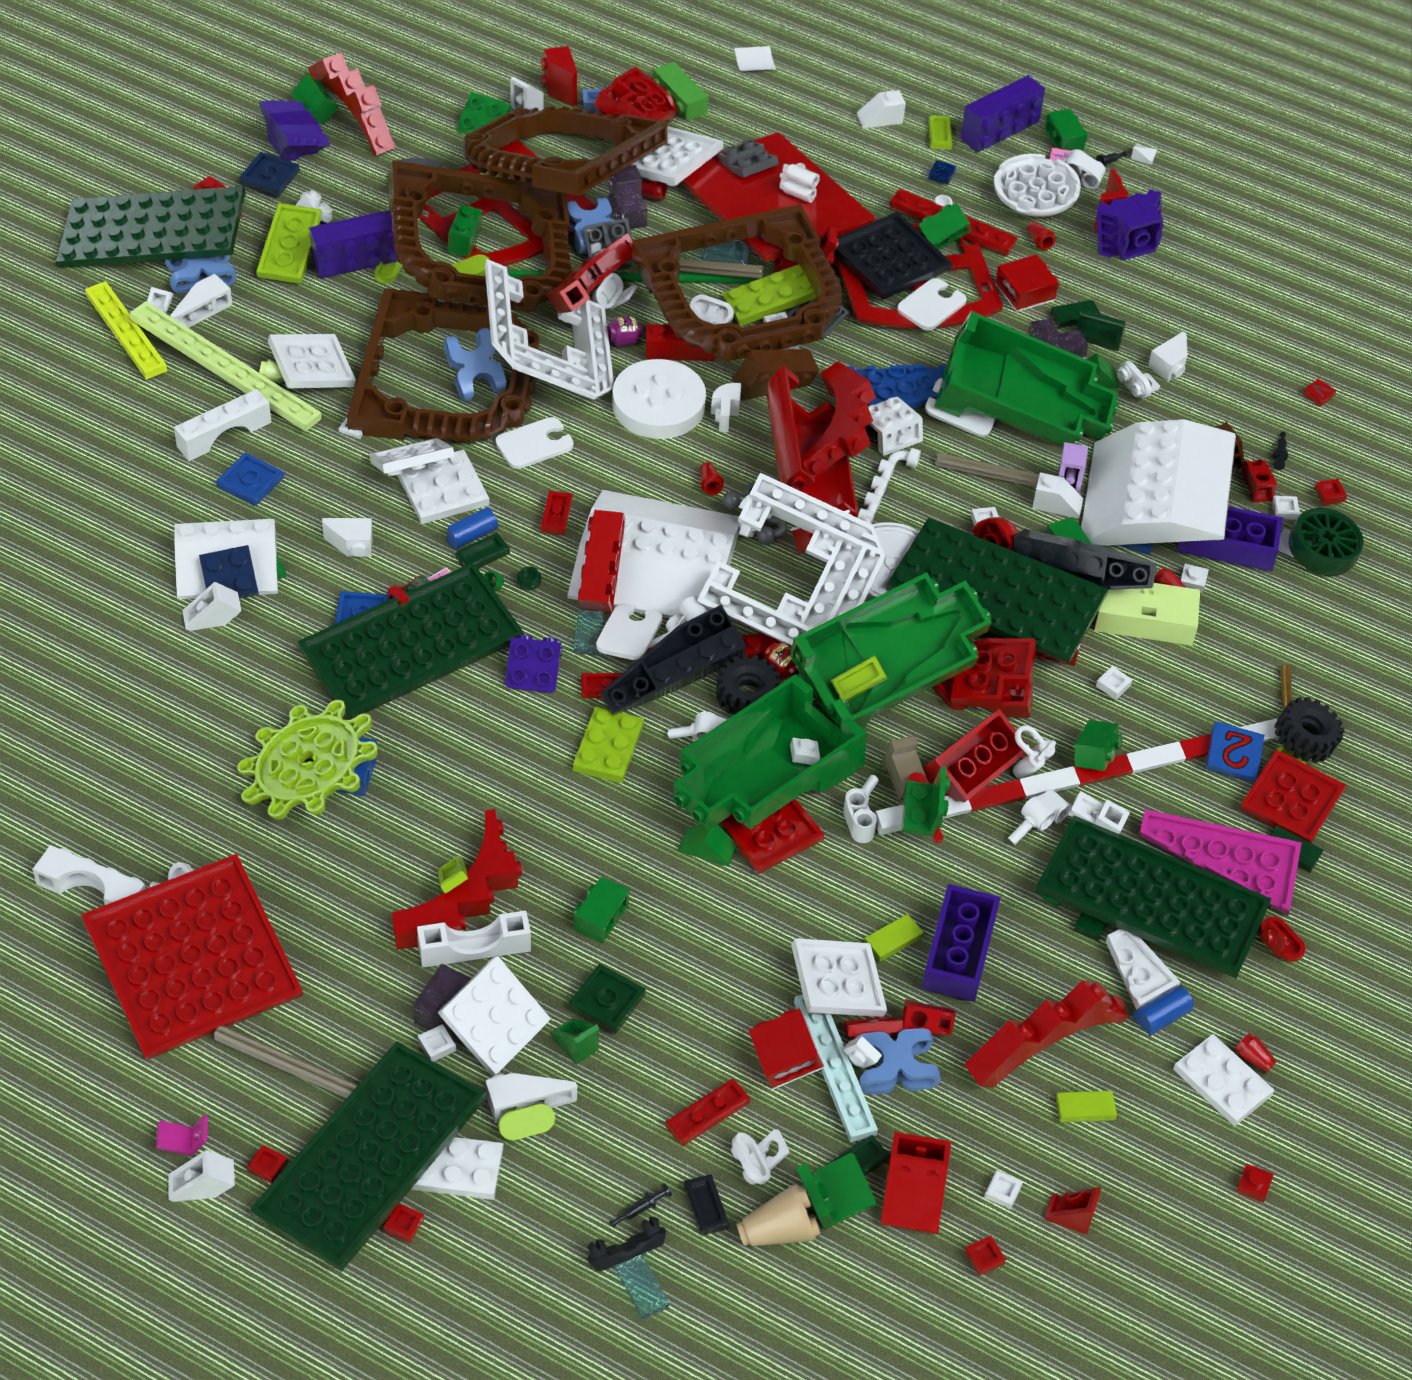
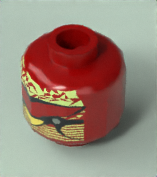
(780, 656)

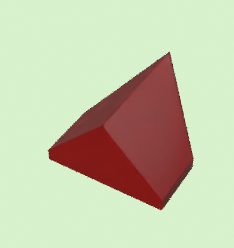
(1073, 1209)

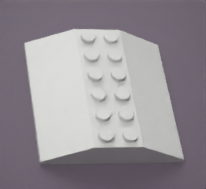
(1159, 484)
(664, 551)

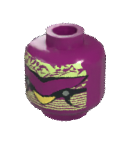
(624, 331)

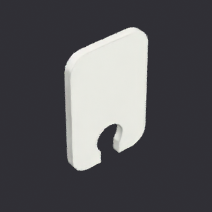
(927, 307)
(971, 423)
(531, 445)
(628, 637)

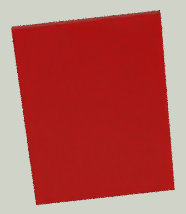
(737, 196)

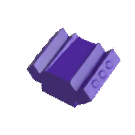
(292, 129)
(1130, 226)

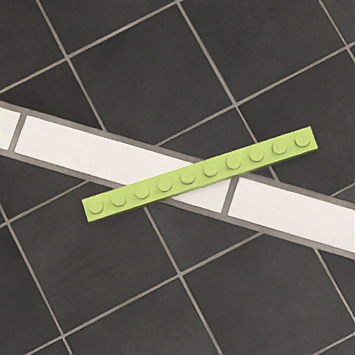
(224, 365)

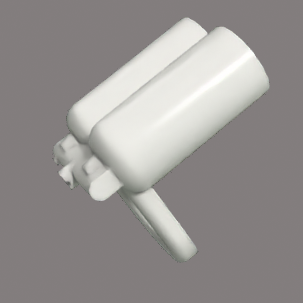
(799, 181)
(1034, 757)

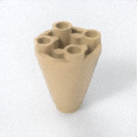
(780, 1220)

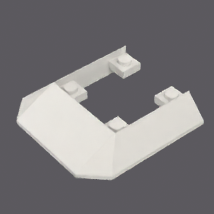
(581, 369)
(838, 539)

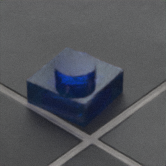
(942, 172)

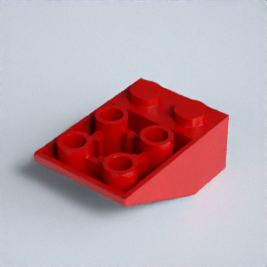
(915, 1182)

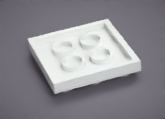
(311, 360)
(412, 455)
(444, 488)
(838, 977)
(494, 1015)

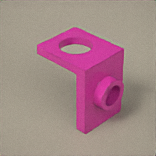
(181, 1138)

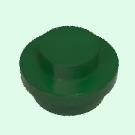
(529, 578)

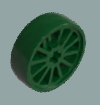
(1323, 533)

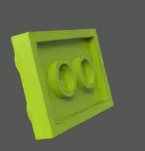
(608, 745)

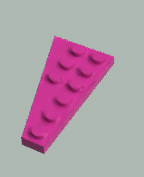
(1241, 856)

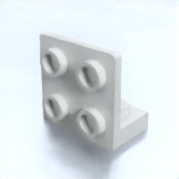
(896, 425)

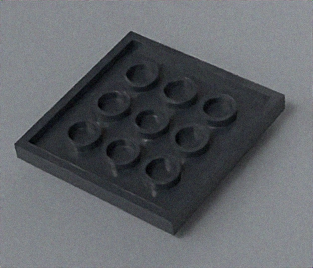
(890, 255)

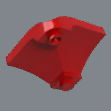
(637, 96)
(999, 677)

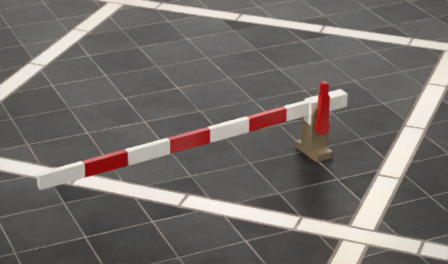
(904, 764)

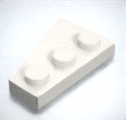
(1140, 968)

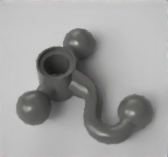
(767, 535)

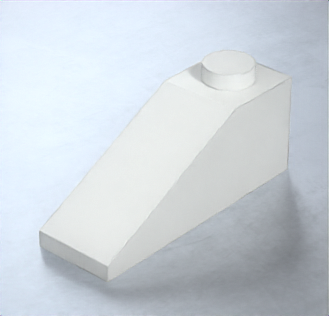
(203, 301)
(520, 1090)

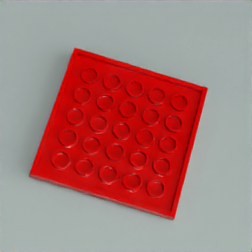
(191, 956)

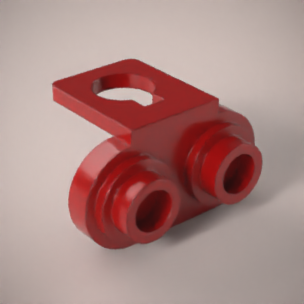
(1281, 939)

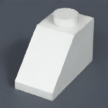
(525, 95)
(882, 110)
(1170, 357)
(1057, 496)
(349, 535)
(212, 608)
(202, 1177)

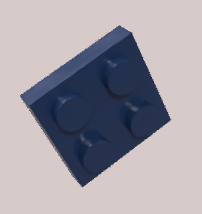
(269, 174)
(231, 569)

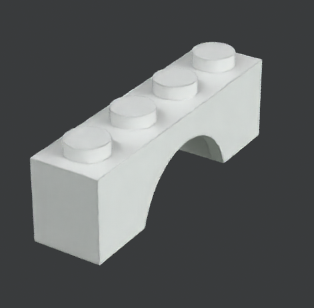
(199, 433)
(62, 870)
(504, 936)

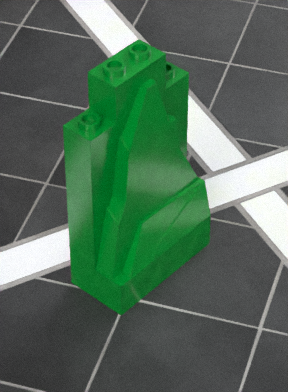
(1024, 383)
(910, 630)
(748, 763)

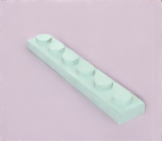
(839, 1075)

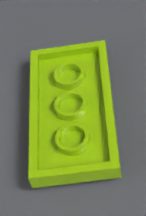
(288, 243)
(769, 295)

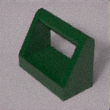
(1101, 329)

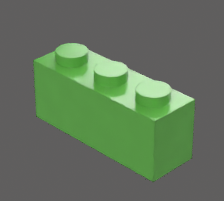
(686, 94)

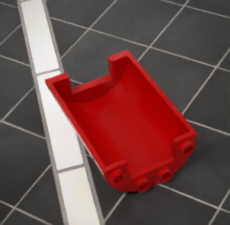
(797, 432)

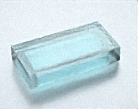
(588, 631)
(642, 1287)

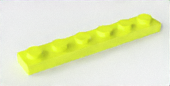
(126, 330)

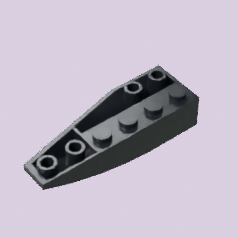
(1087, 560)
(677, 661)

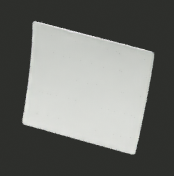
(754, 58)

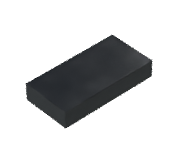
(706, 1205)

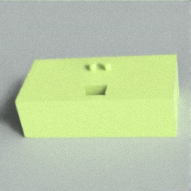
(1151, 613)

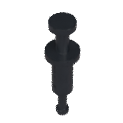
(1110, 158)
(1280, 454)
(642, 1205)

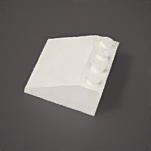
(209, 537)

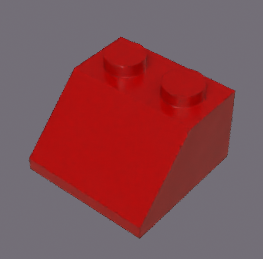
(560, 75)

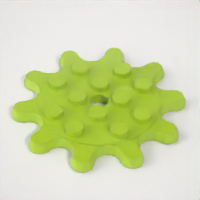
(322, 737)

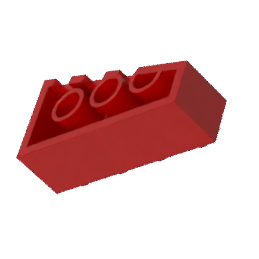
(602, 561)

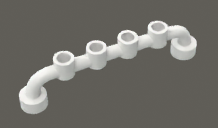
(880, 484)

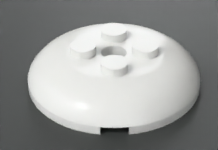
(1036, 185)

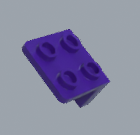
(533, 664)

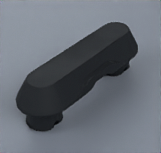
(604, 1258)

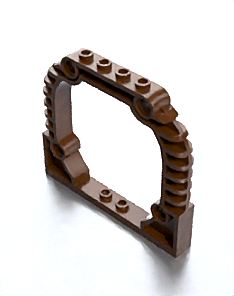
(630, 134)
(414, 183)
(787, 228)
(392, 418)

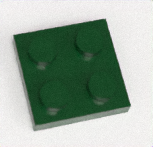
(607, 998)

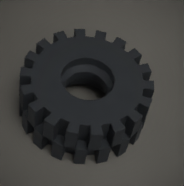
(742, 673)
(1316, 719)

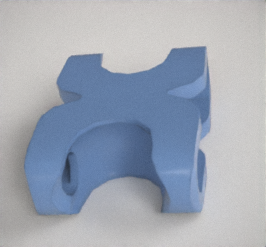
(579, 218)
(196, 269)
(474, 365)
(898, 1062)

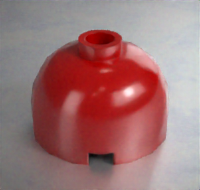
(996, 530)

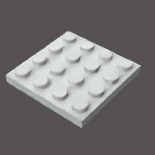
(678, 157)

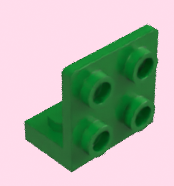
(480, 111)
(925, 805)
(837, 1190)

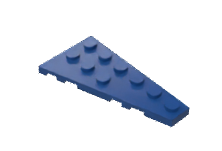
(908, 382)

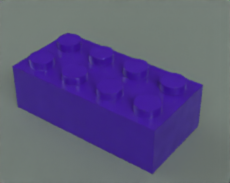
(1002, 113)
(352, 244)
(1248, 540)
(961, 943)

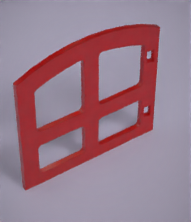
(513, 254)
(971, 259)

